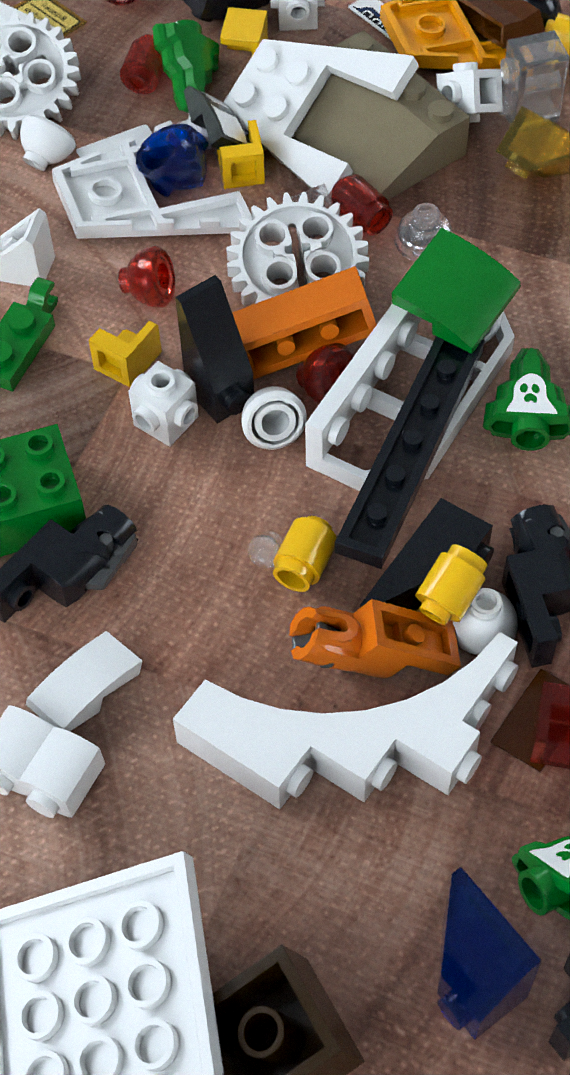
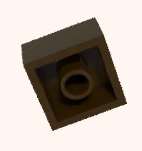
(281, 1021)

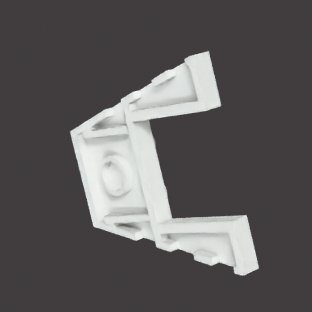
(285, 82)
(112, 199)

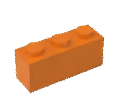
(299, 321)

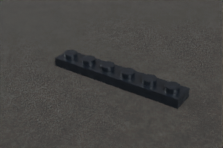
(407, 454)

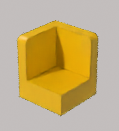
(244, 29)
(243, 163)
(127, 354)

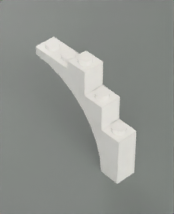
(357, 750)

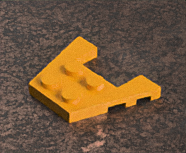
(437, 34)

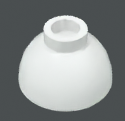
(44, 142)
(273, 418)
(484, 619)

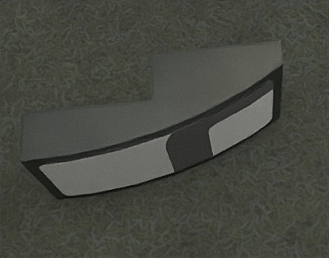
(216, 117)

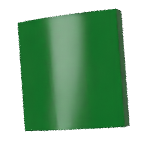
(456, 290)

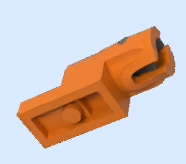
(373, 640)

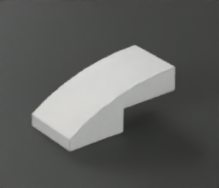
(82, 681)

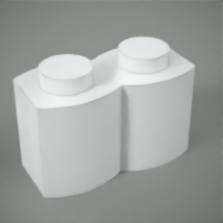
(46, 763)

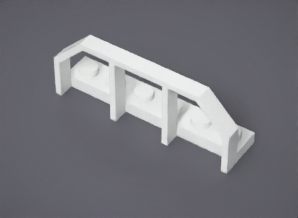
(355, 392)

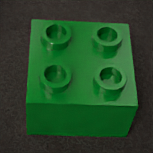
(35, 487)

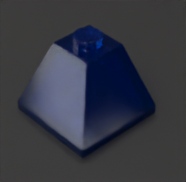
(482, 960)

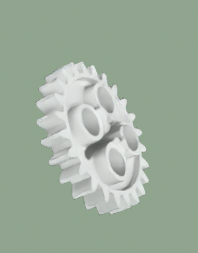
(59, 67)
(257, 264)

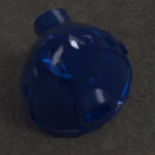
(174, 159)

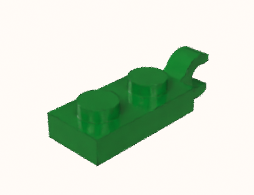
(25, 331)

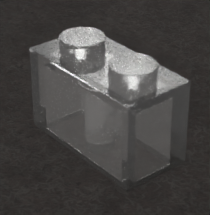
(534, 75)

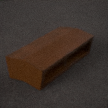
(502, 19)

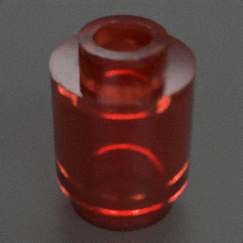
(142, 66)
(364, 201)

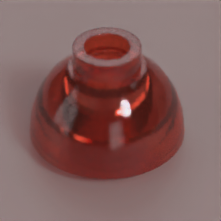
(149, 277)
(323, 369)

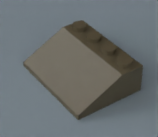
(385, 138)

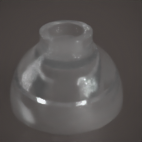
(418, 230)

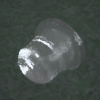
(264, 548)

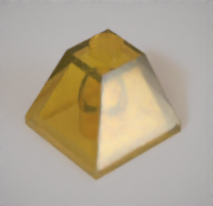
(536, 146)

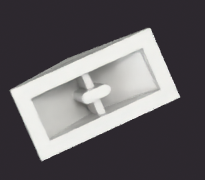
(26, 250)

